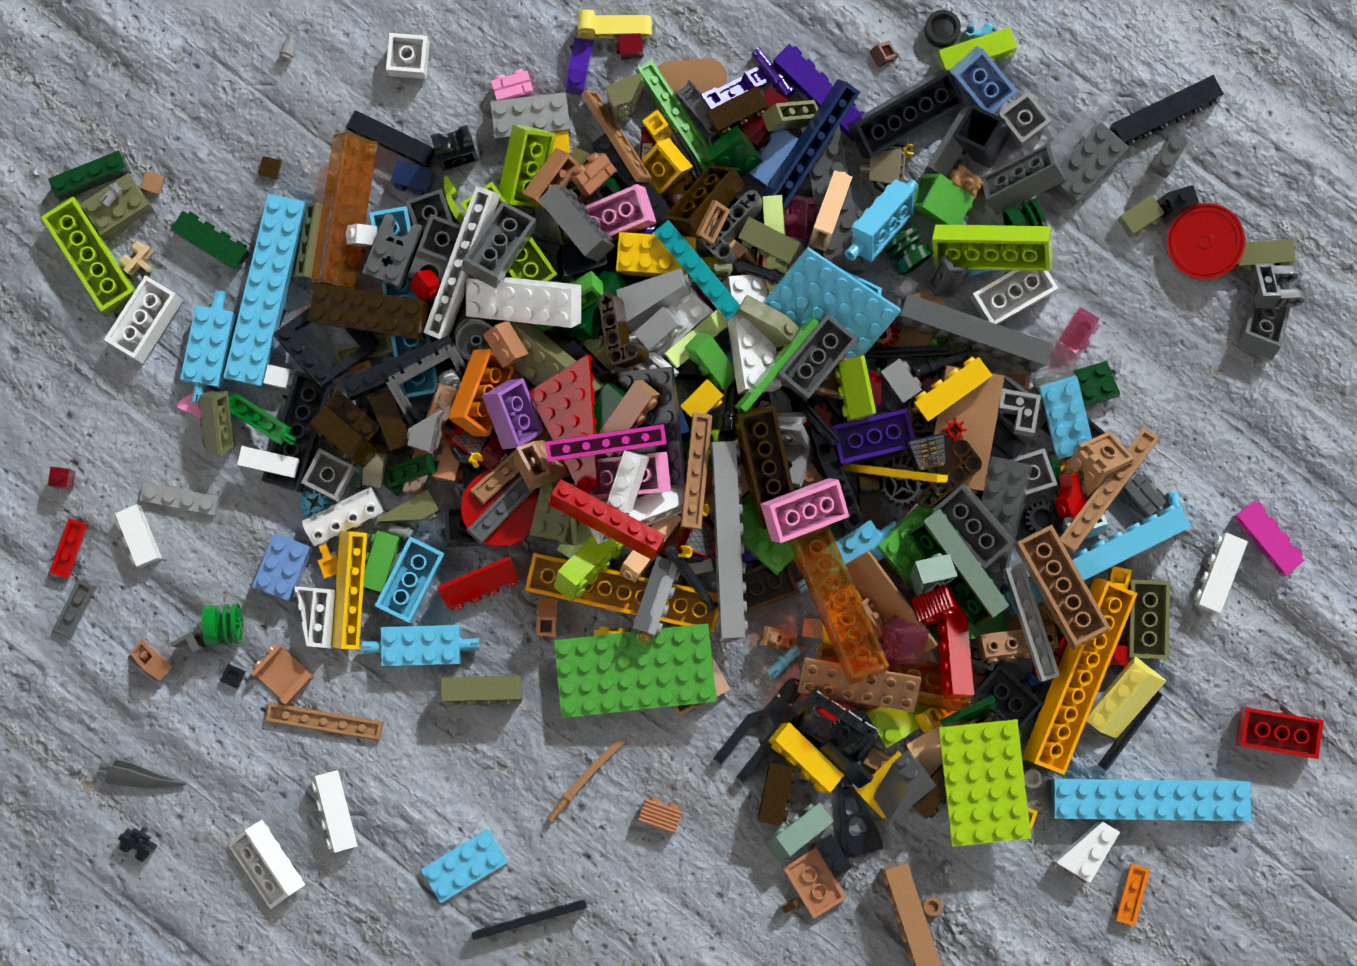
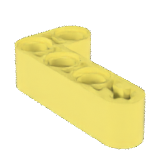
(611, 26)

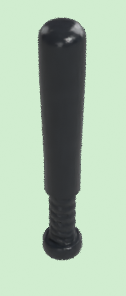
(682, 565)

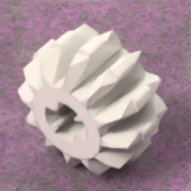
(450, 379)

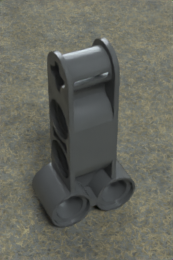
(697, 108)

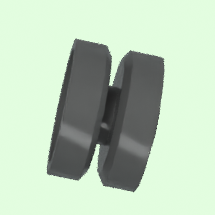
(466, 330)

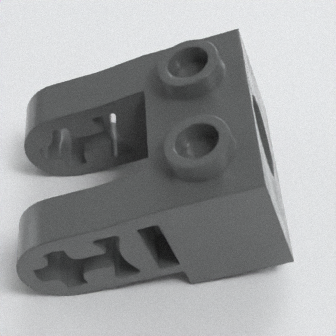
(1264, 286)

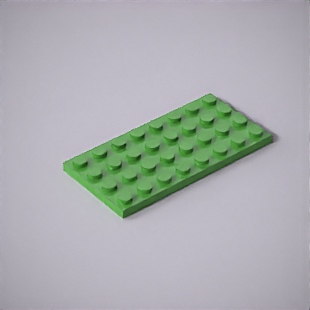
(623, 675)

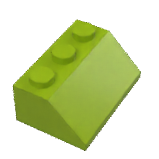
(855, 389)

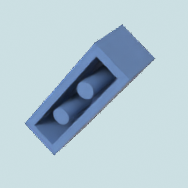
(773, 157)

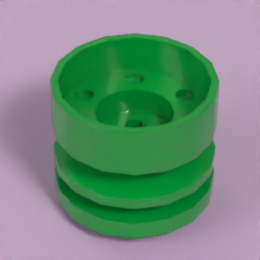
(226, 624)

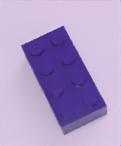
(873, 437)

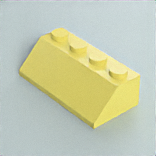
(1124, 698)

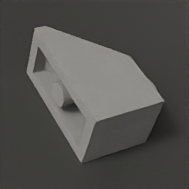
(425, 433)

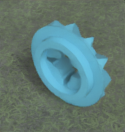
(306, 505)

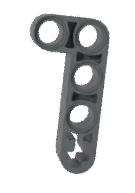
(736, 225)

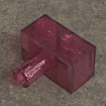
(800, 217)
(1079, 330)

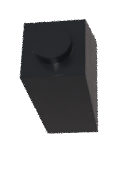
(574, 264)

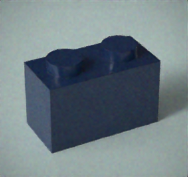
(412, 178)

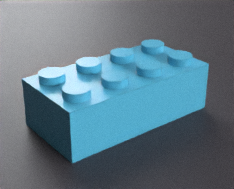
(410, 580)

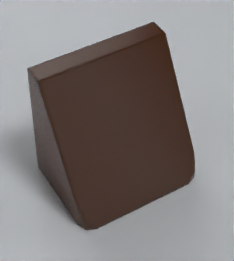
(883, 53)

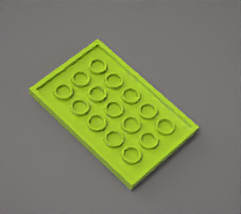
(984, 783)

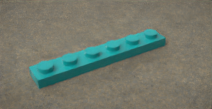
(697, 270)

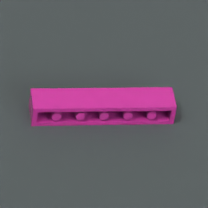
(605, 443)

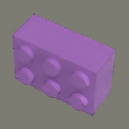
(512, 413)

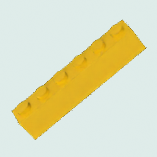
(349, 590)

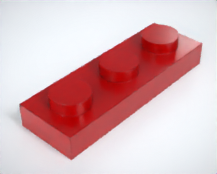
(68, 548)

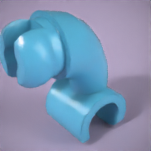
(987, 29)

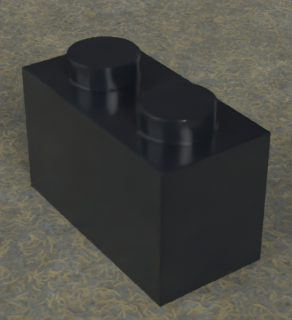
(832, 855)

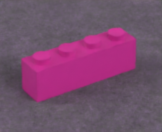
(1268, 538)

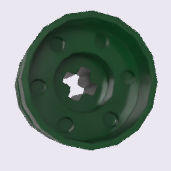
(1030, 215)
(908, 250)

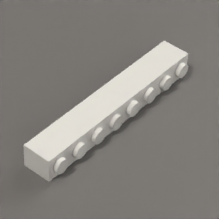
(454, 280)

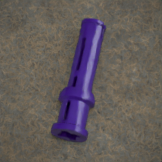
(778, 80)

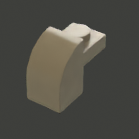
(374, 471)

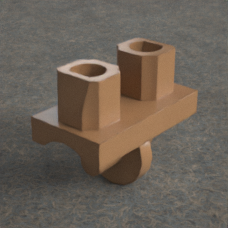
(966, 180)
(776, 639)

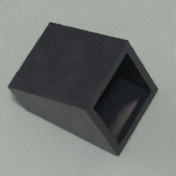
(981, 135)

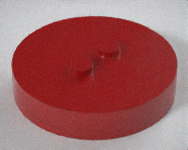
(1206, 242)
(513, 529)

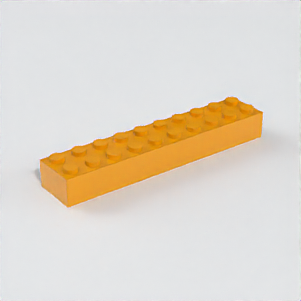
(621, 595)
(1078, 684)

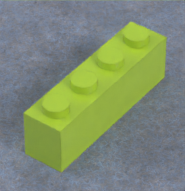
(995, 44)

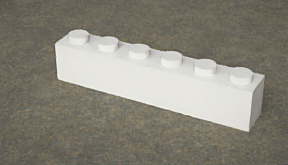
(652, 508)

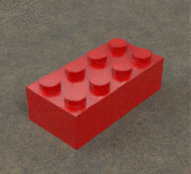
(1279, 732)

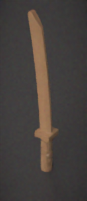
(583, 778)

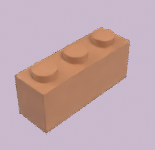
(554, 171)

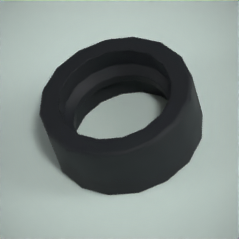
(948, 15)
(688, 371)

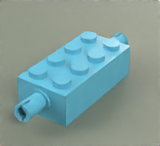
(882, 220)
(208, 346)
(858, 542)
(421, 645)

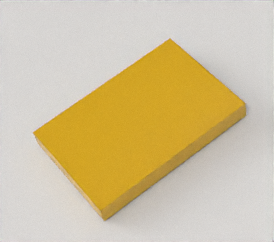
(868, 791)

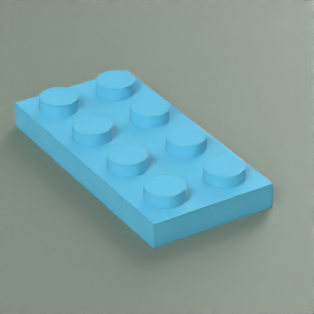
(1065, 415)
(464, 865)

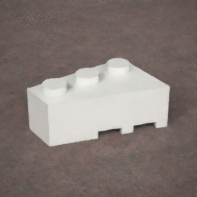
(317, 615)
(1089, 851)

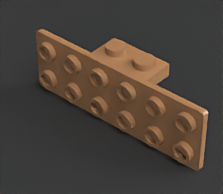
(880, 595)
(883, 690)

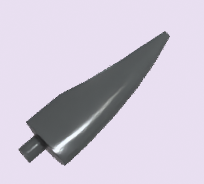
(129, 774)

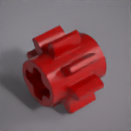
(950, 434)

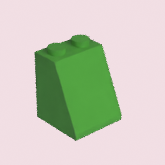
(941, 200)

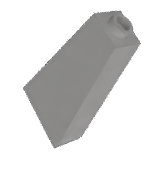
(649, 296)

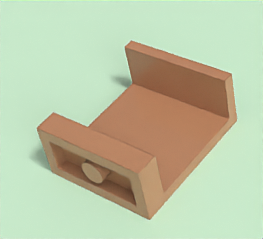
(282, 673)

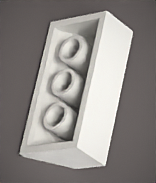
(143, 319)
(266, 864)

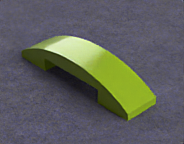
(451, 193)

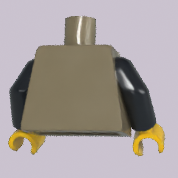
(887, 166)

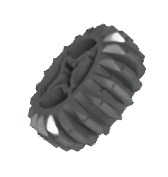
(909, 486)

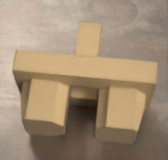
(143, 252)

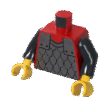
(465, 446)
(698, 544)

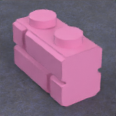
(513, 86)

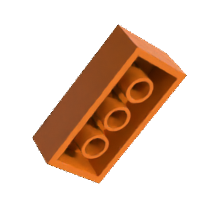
(480, 377)

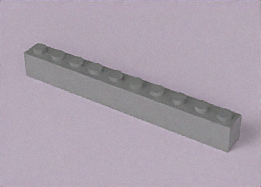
(728, 540)

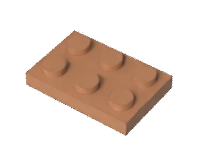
(814, 882)

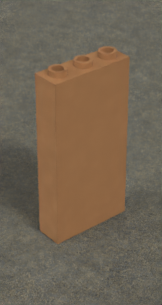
(979, 414)

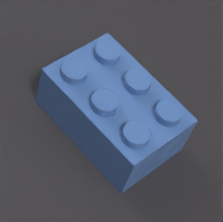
(982, 80)
(282, 567)

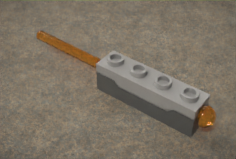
(655, 597)

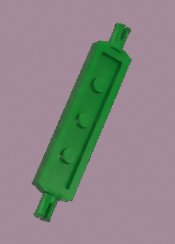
(260, 419)

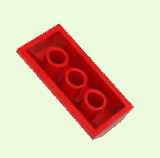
(479, 583)

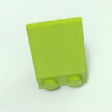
(894, 723)

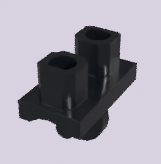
(137, 840)

